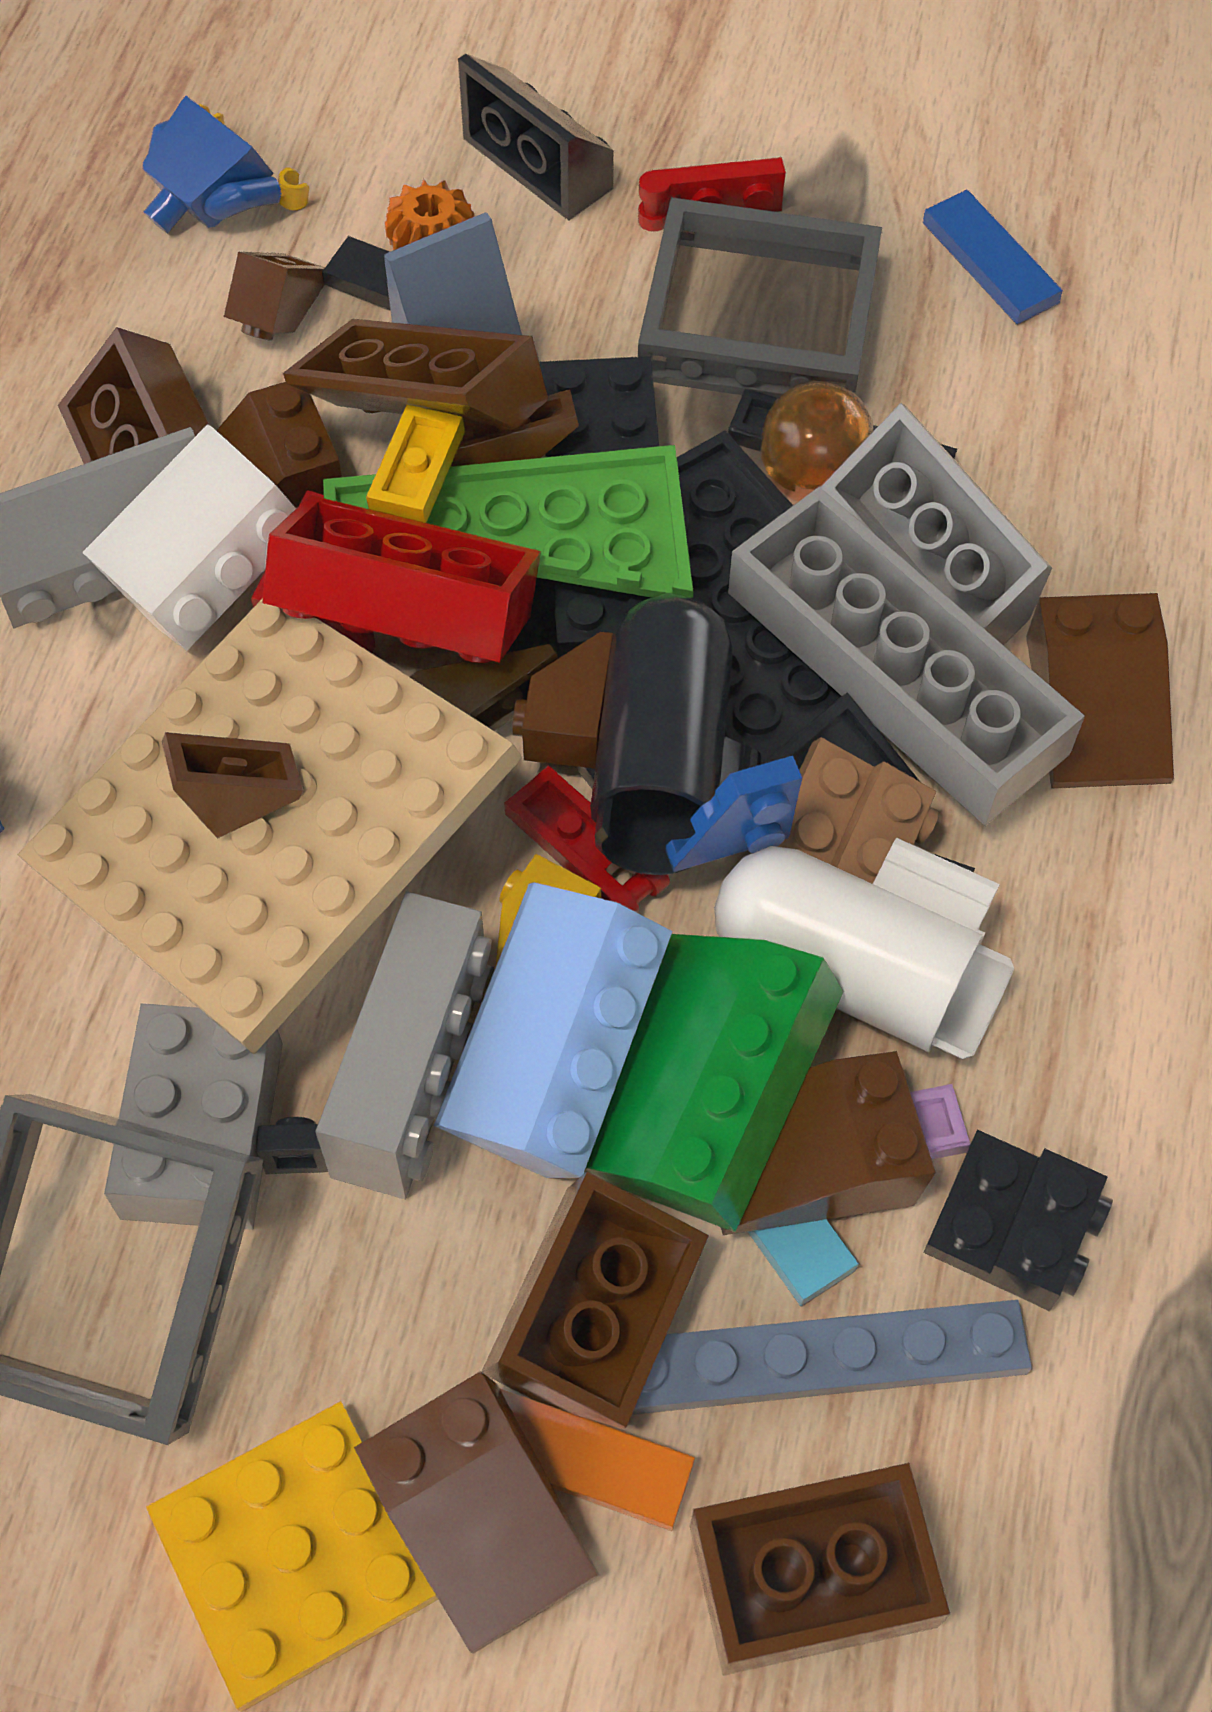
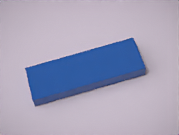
(992, 256)

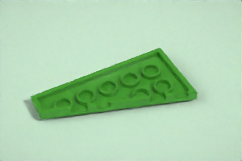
(592, 515)

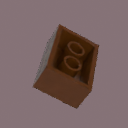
(817, 1568)

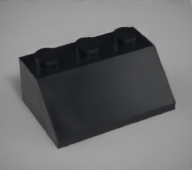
(532, 138)

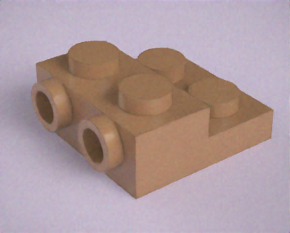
(856, 810)

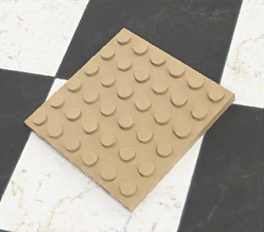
(277, 903)

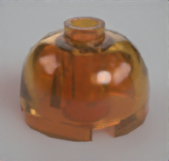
(812, 433)

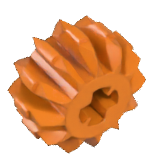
(424, 212)

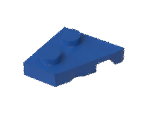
(746, 813)

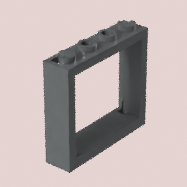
(741, 365)
(204, 1287)

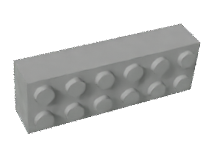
(904, 654)

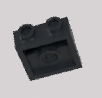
(1020, 1219)

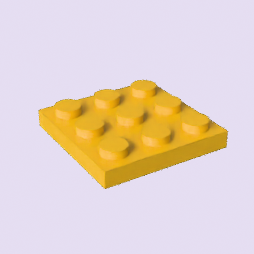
(288, 1557)

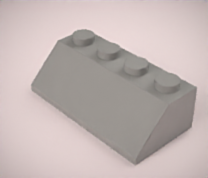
(59, 516)
(941, 523)

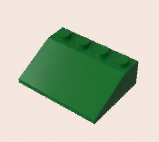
(713, 1073)

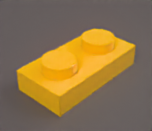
(416, 463)

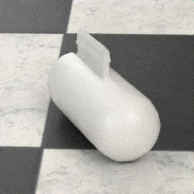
(896, 946)

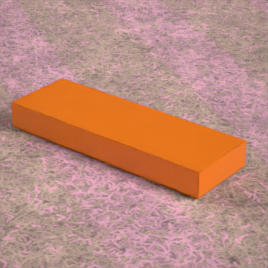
(604, 1462)

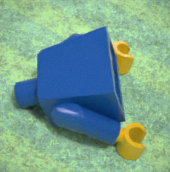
(211, 171)

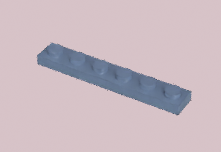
(836, 1356)

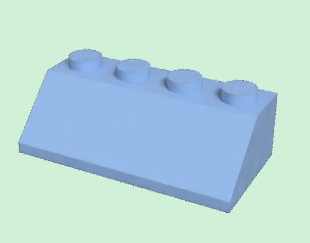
(554, 1030)

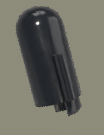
(662, 730)

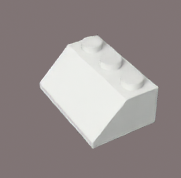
(192, 537)

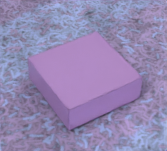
(941, 1121)

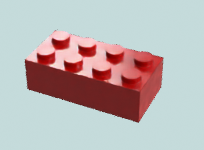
(400, 578)

